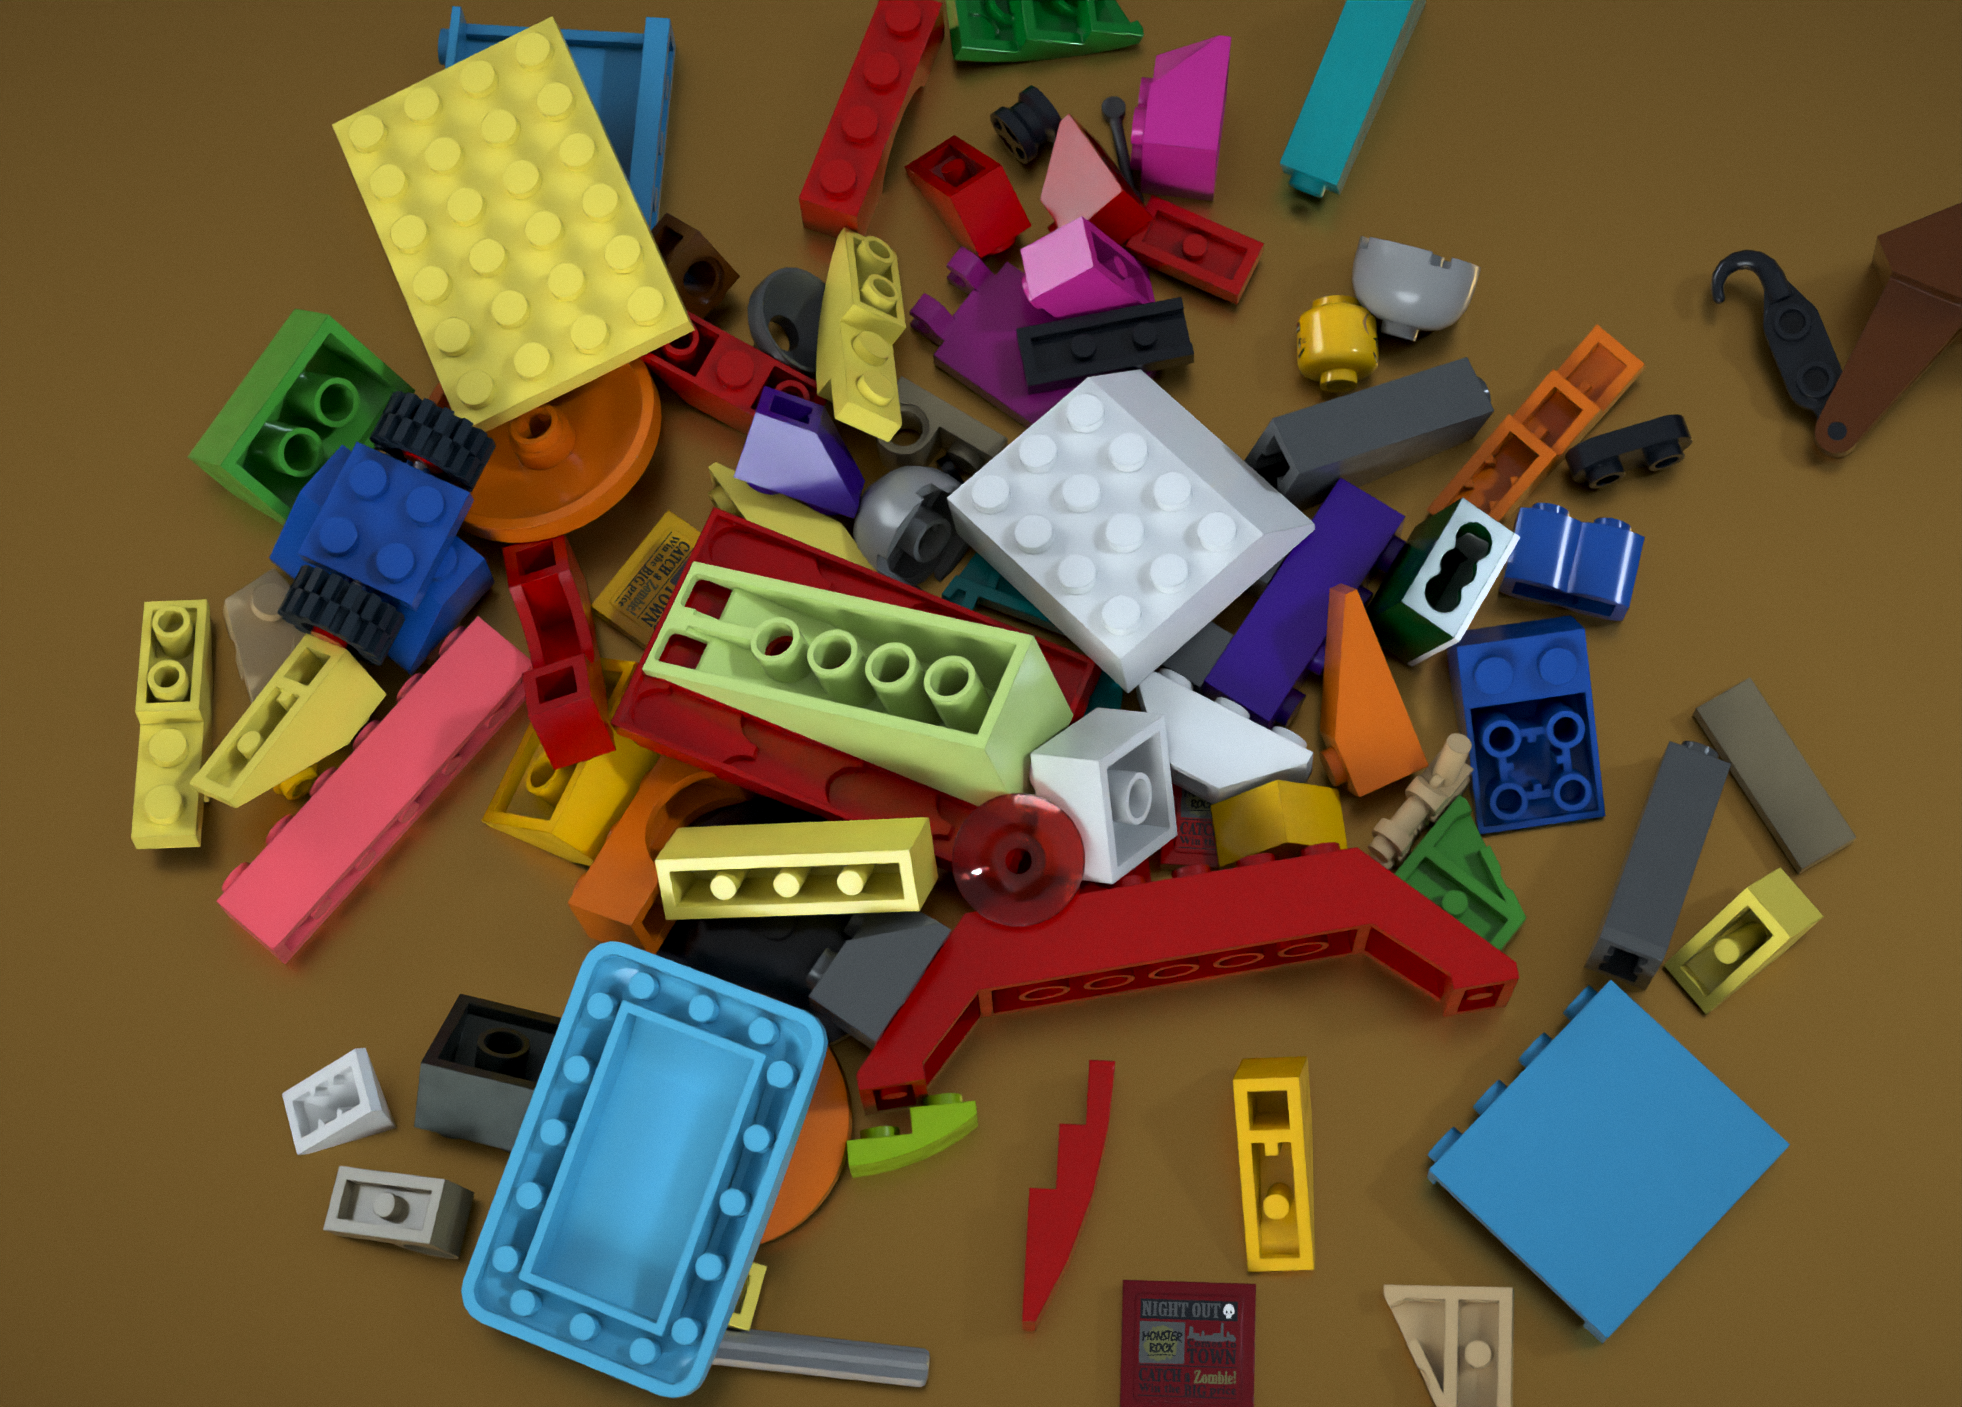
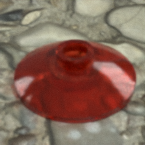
(1023, 824)

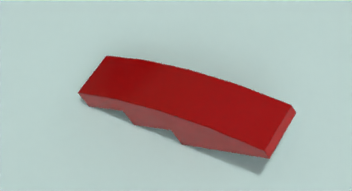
(1061, 1213)

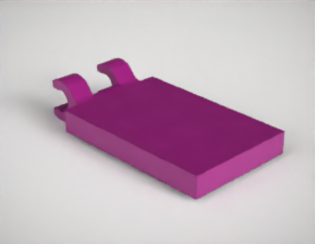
(981, 337)

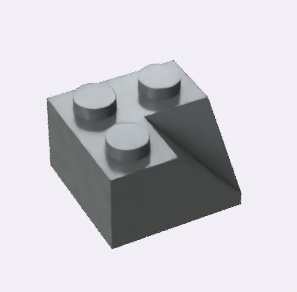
(874, 970)

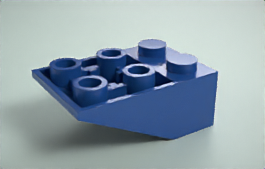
(1530, 723)

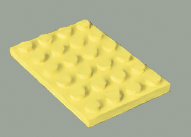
(512, 228)

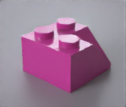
(1182, 120)

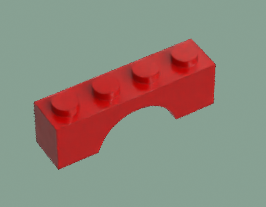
(858, 140)
(566, 679)

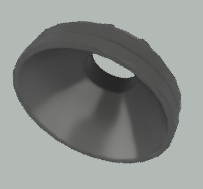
(794, 302)

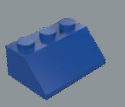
(451, 595)

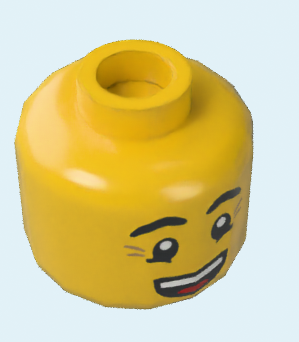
(1337, 343)

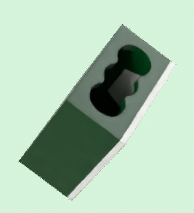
(1439, 581)

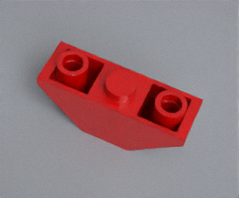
(724, 374)

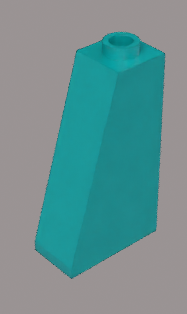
(1348, 92)

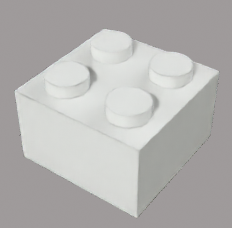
(1113, 784)

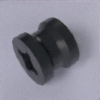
(1026, 124)

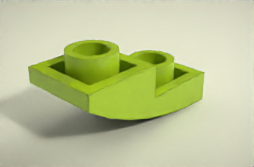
(934, 1128)

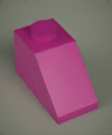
(1082, 273)

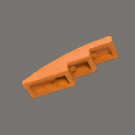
(1544, 428)

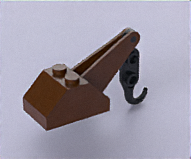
(1902, 338)

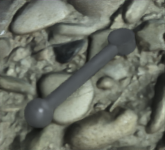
(1114, 112)

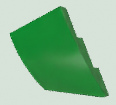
(1037, 29)

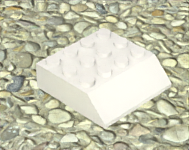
(1125, 522)

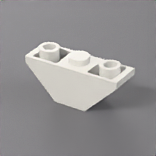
(1216, 745)

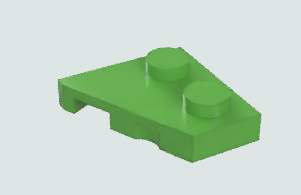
(1464, 877)

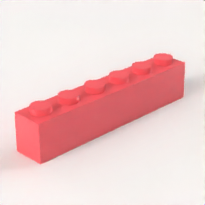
(377, 790)

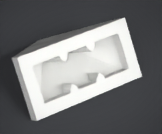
(337, 1105)

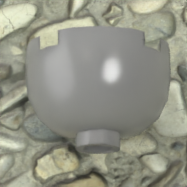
(1411, 286)
(908, 525)

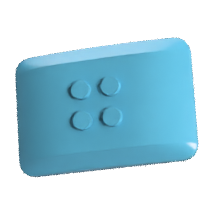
(645, 1169)

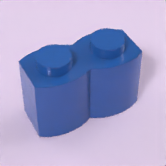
(1572, 562)

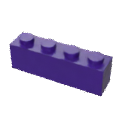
(1288, 623)

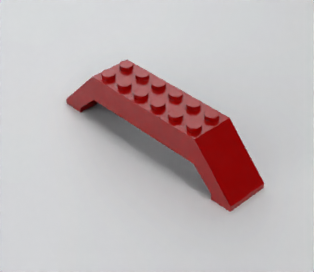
(1179, 934)

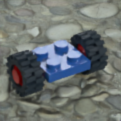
(386, 526)

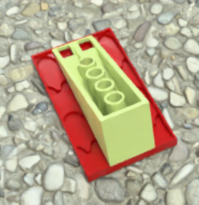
(845, 686)

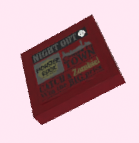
(1187, 1344)

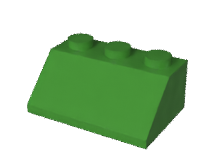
(295, 411)

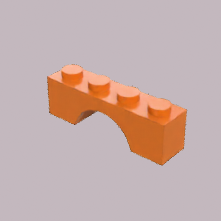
(621, 889)

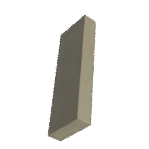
(1774, 775)

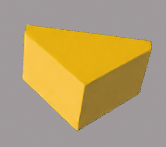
(1276, 820)

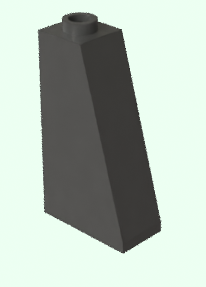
(1371, 432)
(1659, 864)

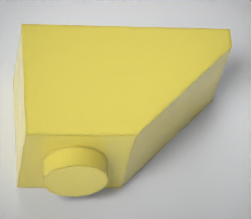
(1743, 939)

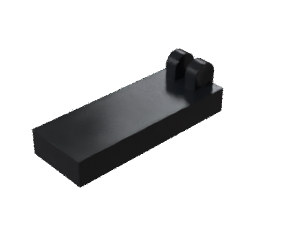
(1104, 343)

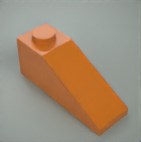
(1361, 708)

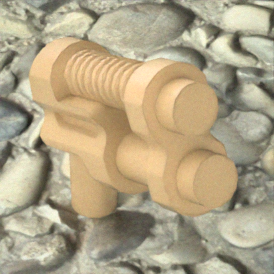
(1427, 801)

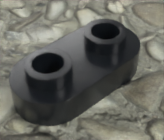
(1608, 456)

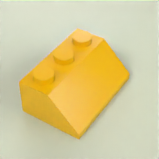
(578, 804)

